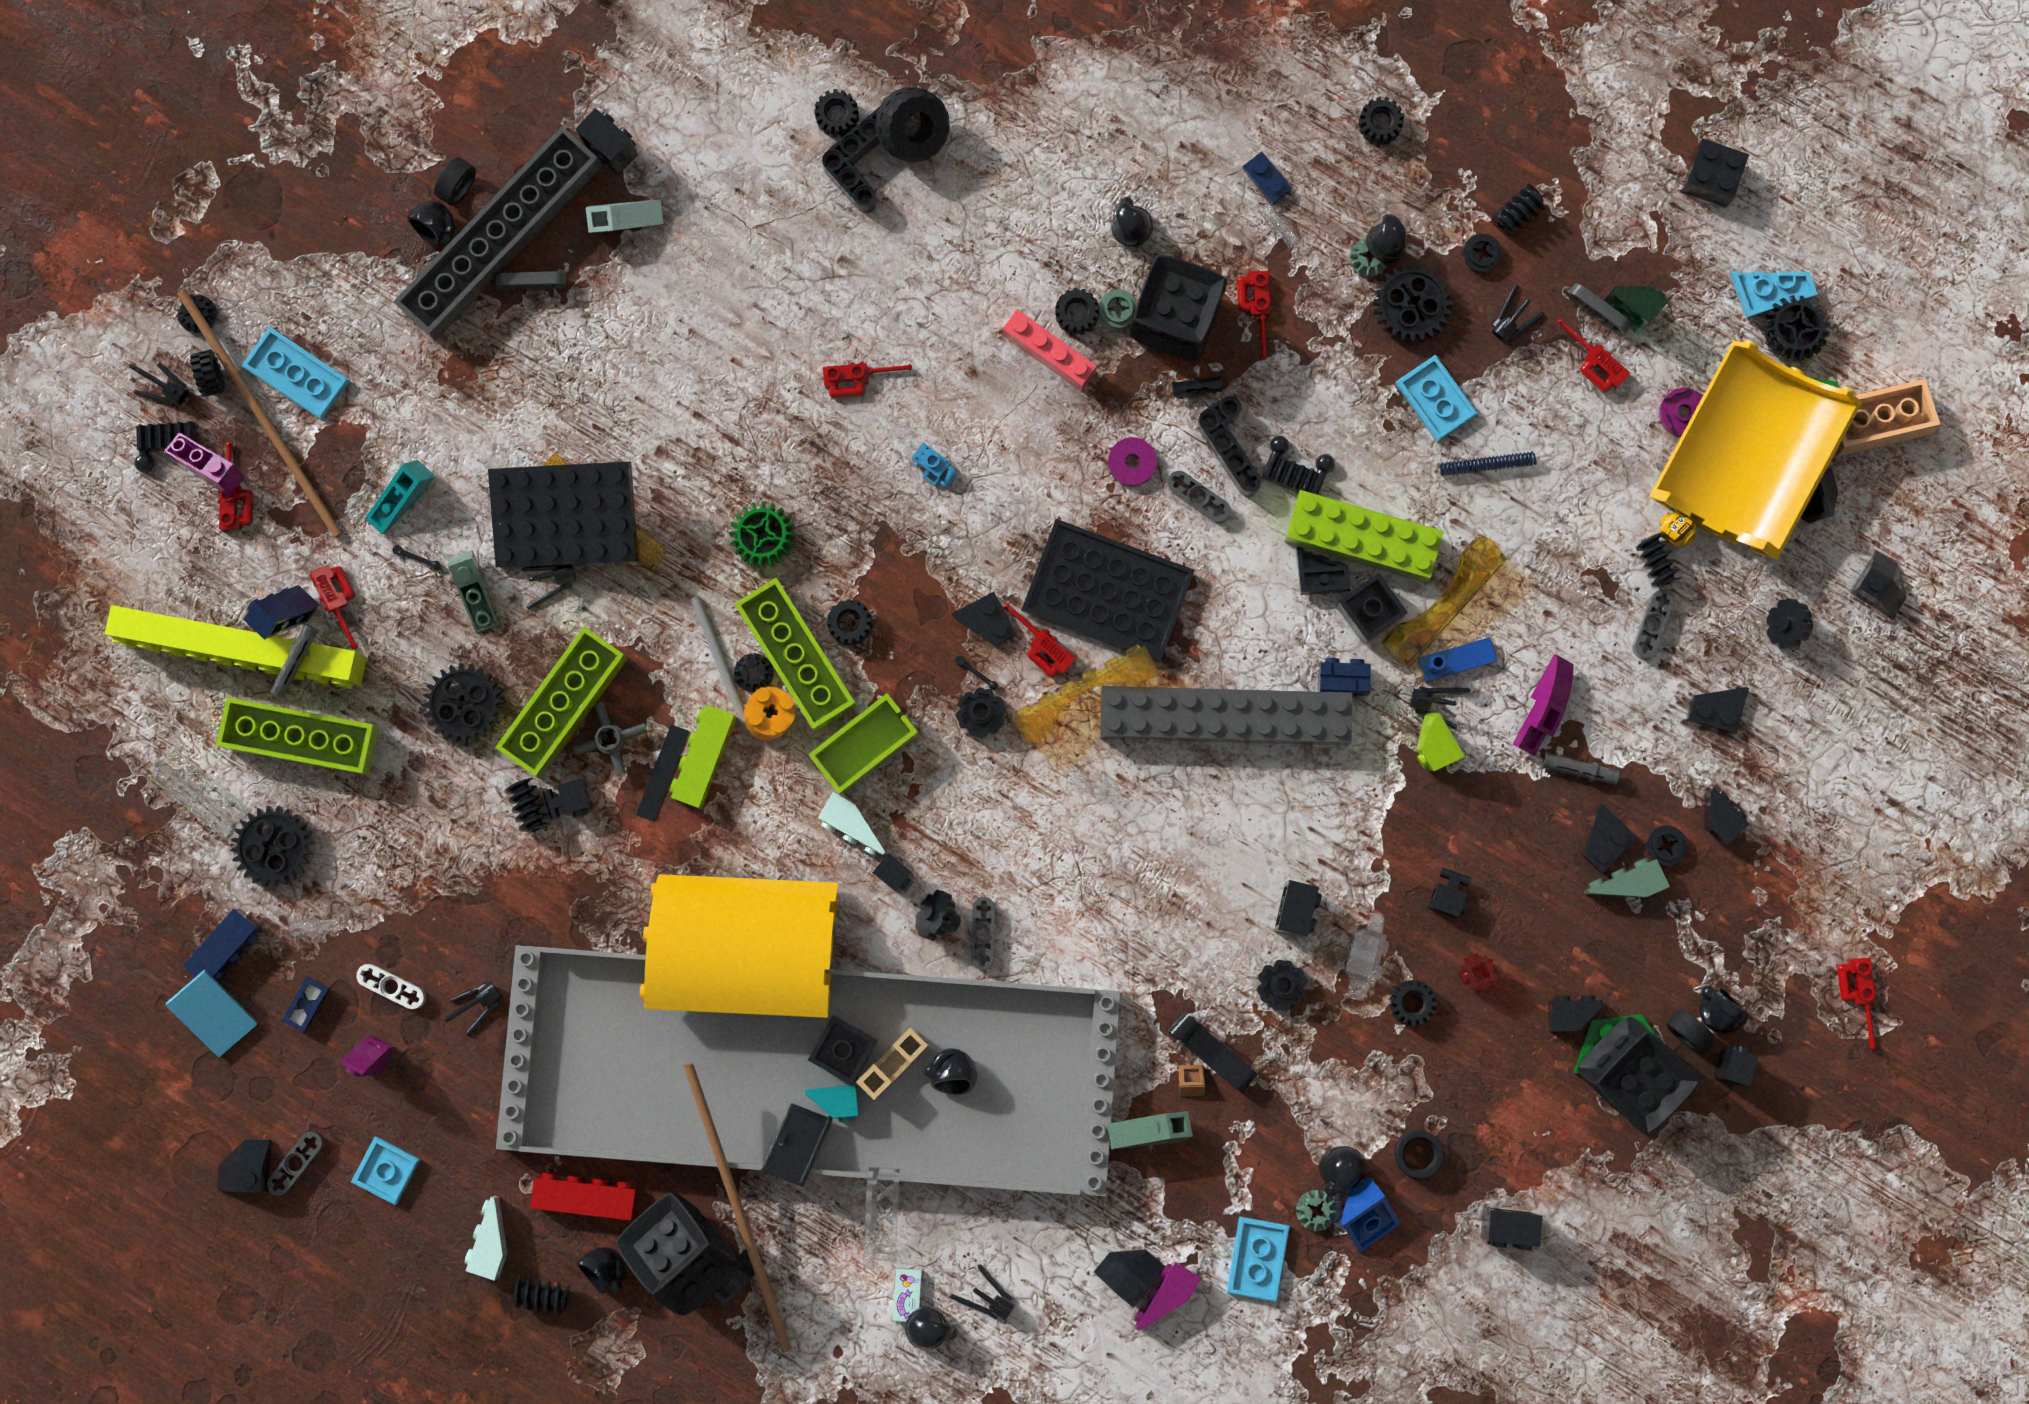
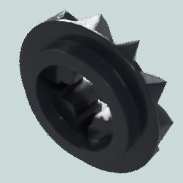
(1492, 248)
(203, 303)
(765, 670)
(1671, 834)

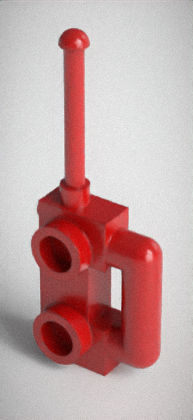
(1261, 305)
(1599, 358)
(853, 372)
(228, 505)
(331, 599)
(1049, 644)
(1864, 988)

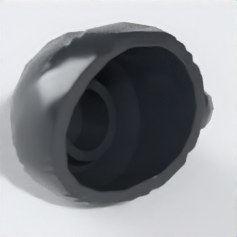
(432, 222)
(1131, 224)
(1387, 240)
(1721, 1011)
(952, 1072)
(1341, 1169)
(603, 1269)
(928, 1328)

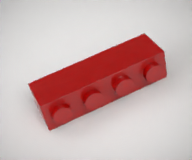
(584, 1197)

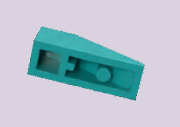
(400, 495)

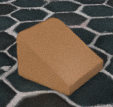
(1191, 1080)

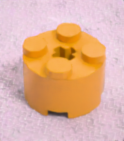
(776, 701)

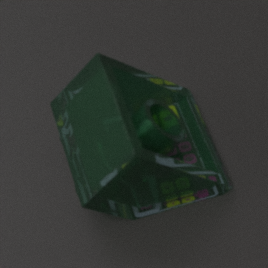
(1638, 304)

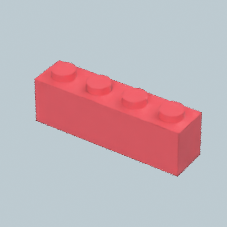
(1049, 350)

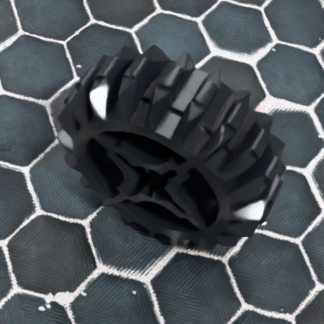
(1815, 329)

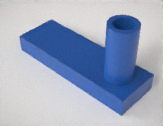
(1457, 659)

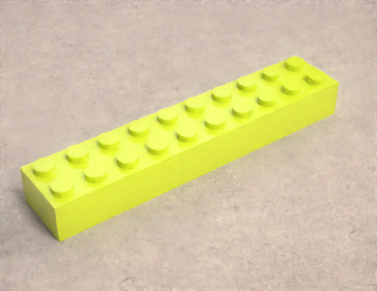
(230, 646)

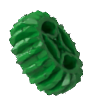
(758, 544)

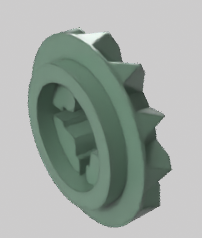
(1360, 263)
(1109, 302)
(1314, 1198)

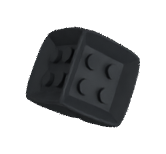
(1177, 307)
(1638, 1075)
(677, 1254)

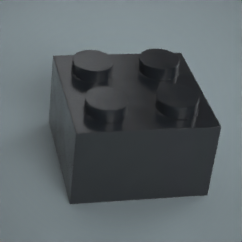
(607, 141)
(1714, 173)
(1371, 608)
(1297, 909)
(843, 1050)
(1512, 1227)

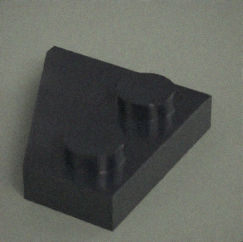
(1321, 574)
(987, 620)
(1719, 709)
(1606, 839)

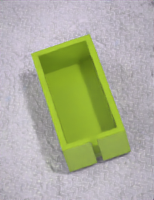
(863, 744)

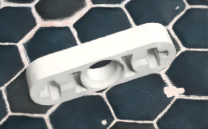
(371, 984)

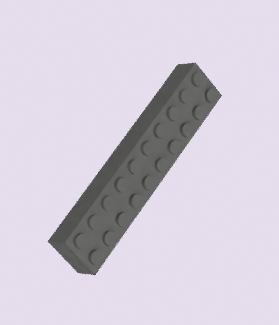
(498, 233)
(1226, 715)

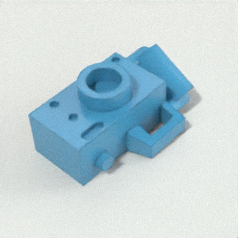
(935, 465)

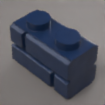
(1344, 677)

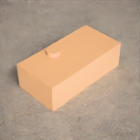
(1891, 417)

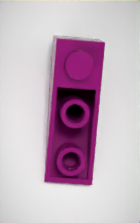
(205, 464)
(368, 1057)
(1173, 1291)

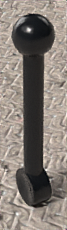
(398, 550)
(960, 661)

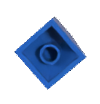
(1368, 1215)

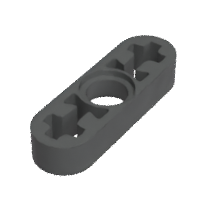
(530, 281)
(1599, 309)
(1217, 501)
(1653, 643)
(977, 914)
(285, 1164)

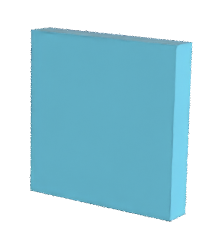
(386, 1170)

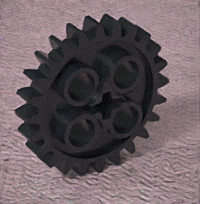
(1432, 293)
(458, 724)
(252, 836)

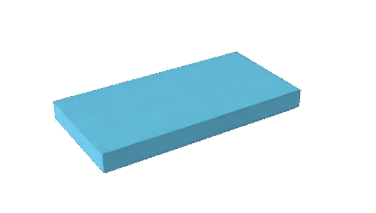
(296, 373)

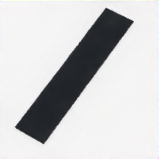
(662, 772)

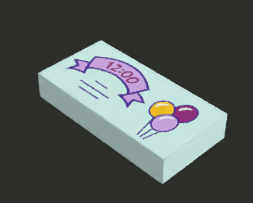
(906, 1293)

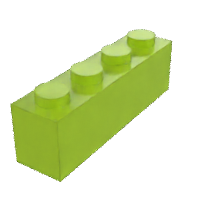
(703, 756)

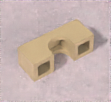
(892, 1063)

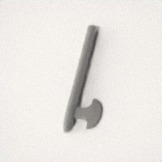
(721, 663)

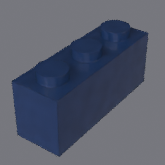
(280, 611)
(224, 945)

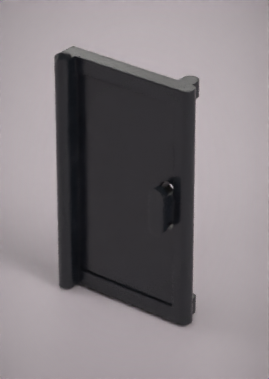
(802, 1138)

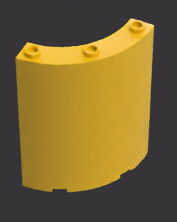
(1755, 450)
(740, 946)

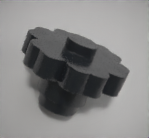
(1789, 623)
(981, 713)
(937, 916)
(1281, 985)

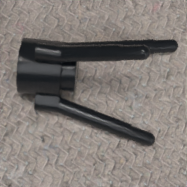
(1505, 329)
(174, 392)
(563, 574)
(1422, 699)
(487, 995)
(999, 1306)

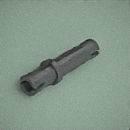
(294, 660)
(1581, 769)

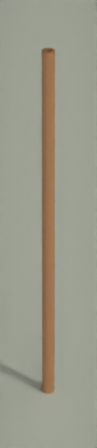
(259, 413)
(737, 1207)

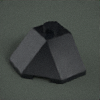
(1823, 499)
(1881, 585)
(246, 1167)
(1129, 1273)

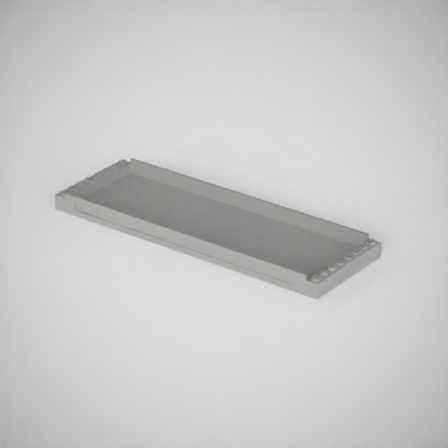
(609, 1078)

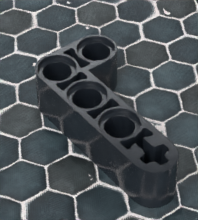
(1233, 450)
(1211, 1051)

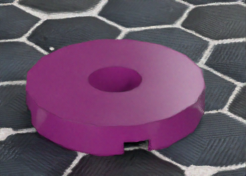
(1669, 409)
(1132, 447)

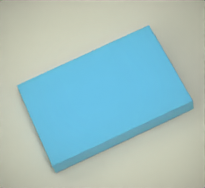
(1436, 398)
(211, 1013)
(1258, 1259)

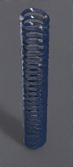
(1488, 465)

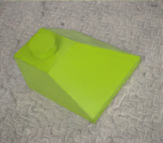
(1437, 744)

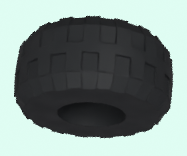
(893, 116)

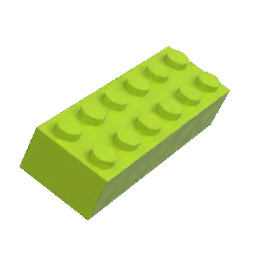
(1364, 536)
(795, 654)
(561, 702)
(297, 736)

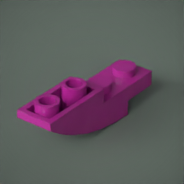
(1551, 701)

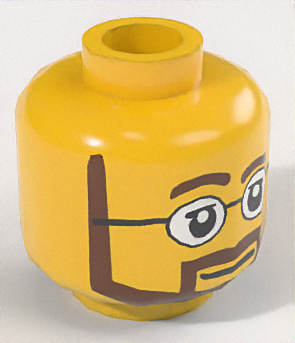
(1678, 529)

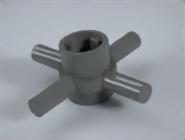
(601, 736)

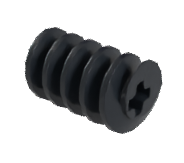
(1518, 210)
(1658, 561)
(526, 806)
(541, 1296)

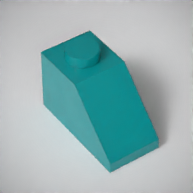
(837, 1101)

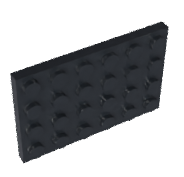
(563, 514)
(1107, 589)

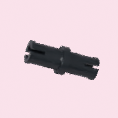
(1197, 386)

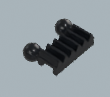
(157, 438)
(1295, 476)

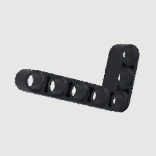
(848, 159)

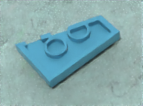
(1761, 290)

